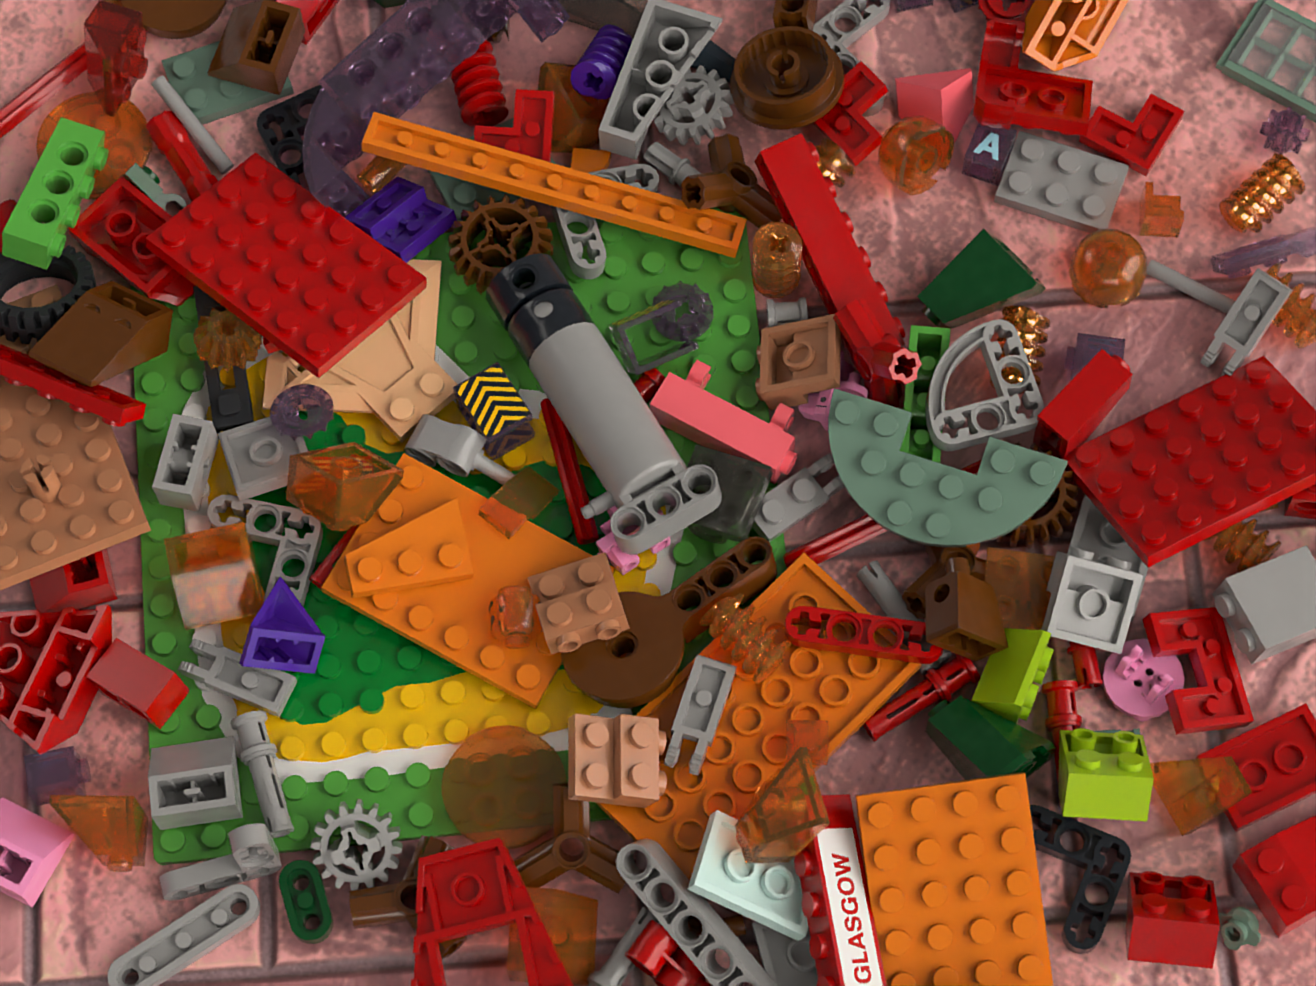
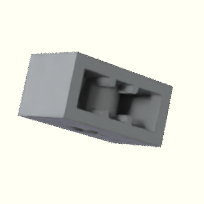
(185, 462)

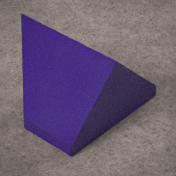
(283, 635)

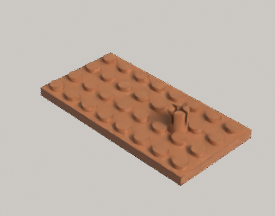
(59, 478)

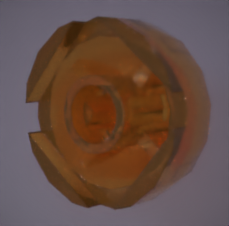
(914, 152)
(1108, 268)

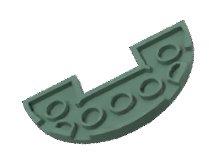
(926, 498)

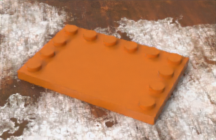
(454, 615)

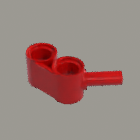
(663, 958)

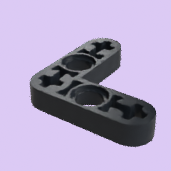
(292, 127)
(1089, 859)

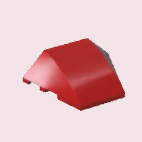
(46, 671)

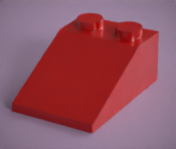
(1283, 876)

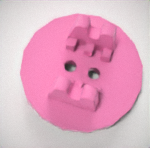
(1129, 667)

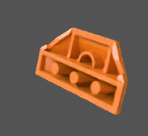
(1068, 30)

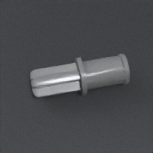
(669, 163)

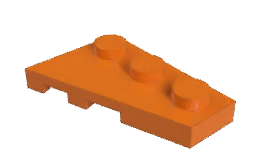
(413, 555)

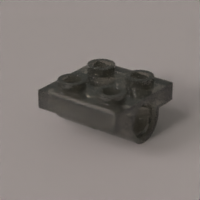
(742, 492)

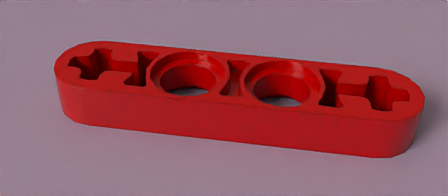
(863, 642)

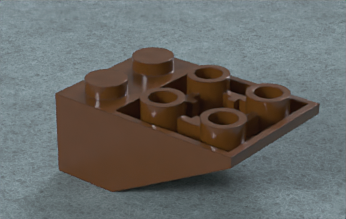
(105, 335)

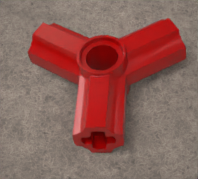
(876, 354)

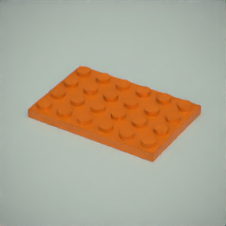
(955, 883)

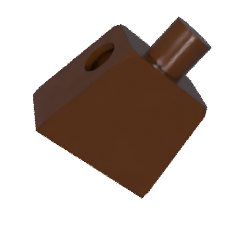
(963, 613)

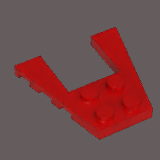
(473, 893)

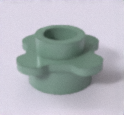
(1239, 928)

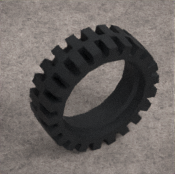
(37, 321)

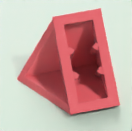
(938, 96)

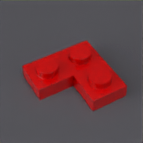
(845, 120)
(531, 126)
(1136, 142)

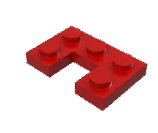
(1220, 694)

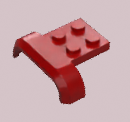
(1025, 96)

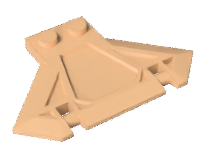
(388, 371)

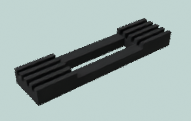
(229, 406)

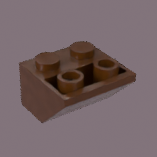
(259, 45)

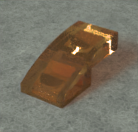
(518, 501)

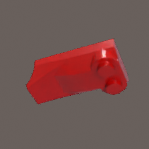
(116, 233)

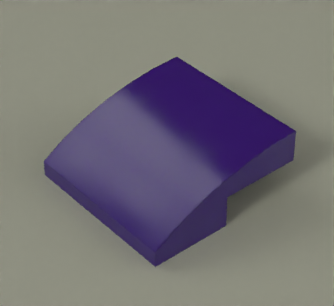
(402, 218)

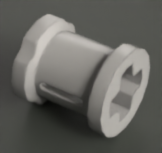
(786, 312)

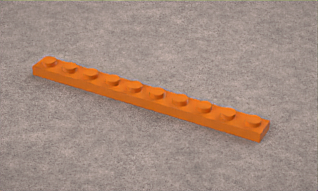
(553, 184)

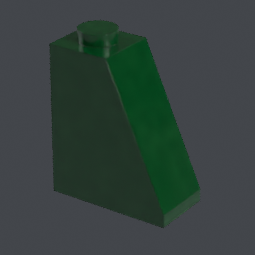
(978, 283)
(985, 742)

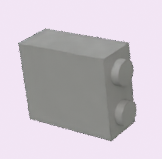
(1271, 604)

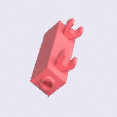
(721, 425)

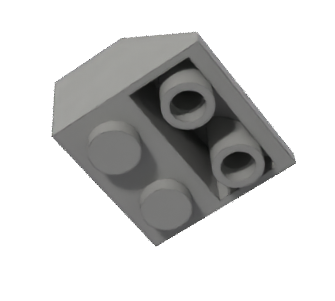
(194, 783)

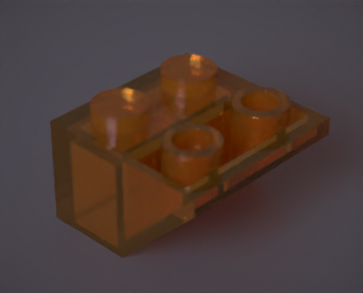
(214, 575)

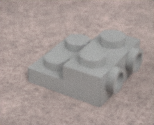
(1091, 599)

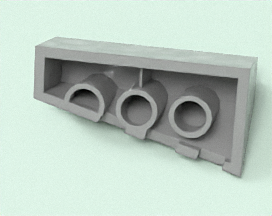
(657, 60)

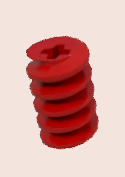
(479, 89)

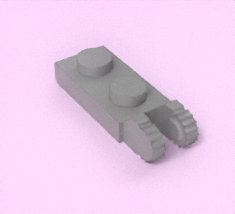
(1248, 320)
(795, 500)
(254, 686)
(700, 710)

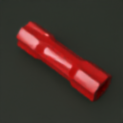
(181, 154)

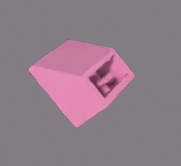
(28, 851)

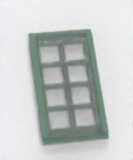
(1275, 56)

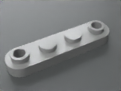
(187, 938)

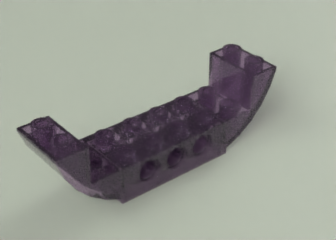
(393, 74)

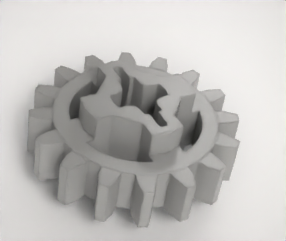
(695, 107)
(340, 852)

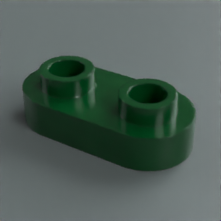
(307, 902)

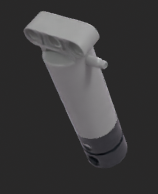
(599, 406)

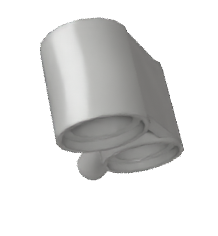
(453, 448)

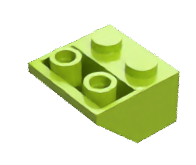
(1010, 674)
(1104, 775)

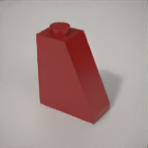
(1082, 404)

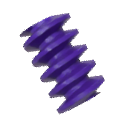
(601, 63)

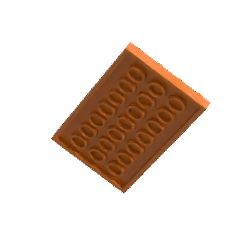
(754, 720)

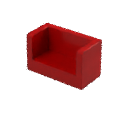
(138, 683)

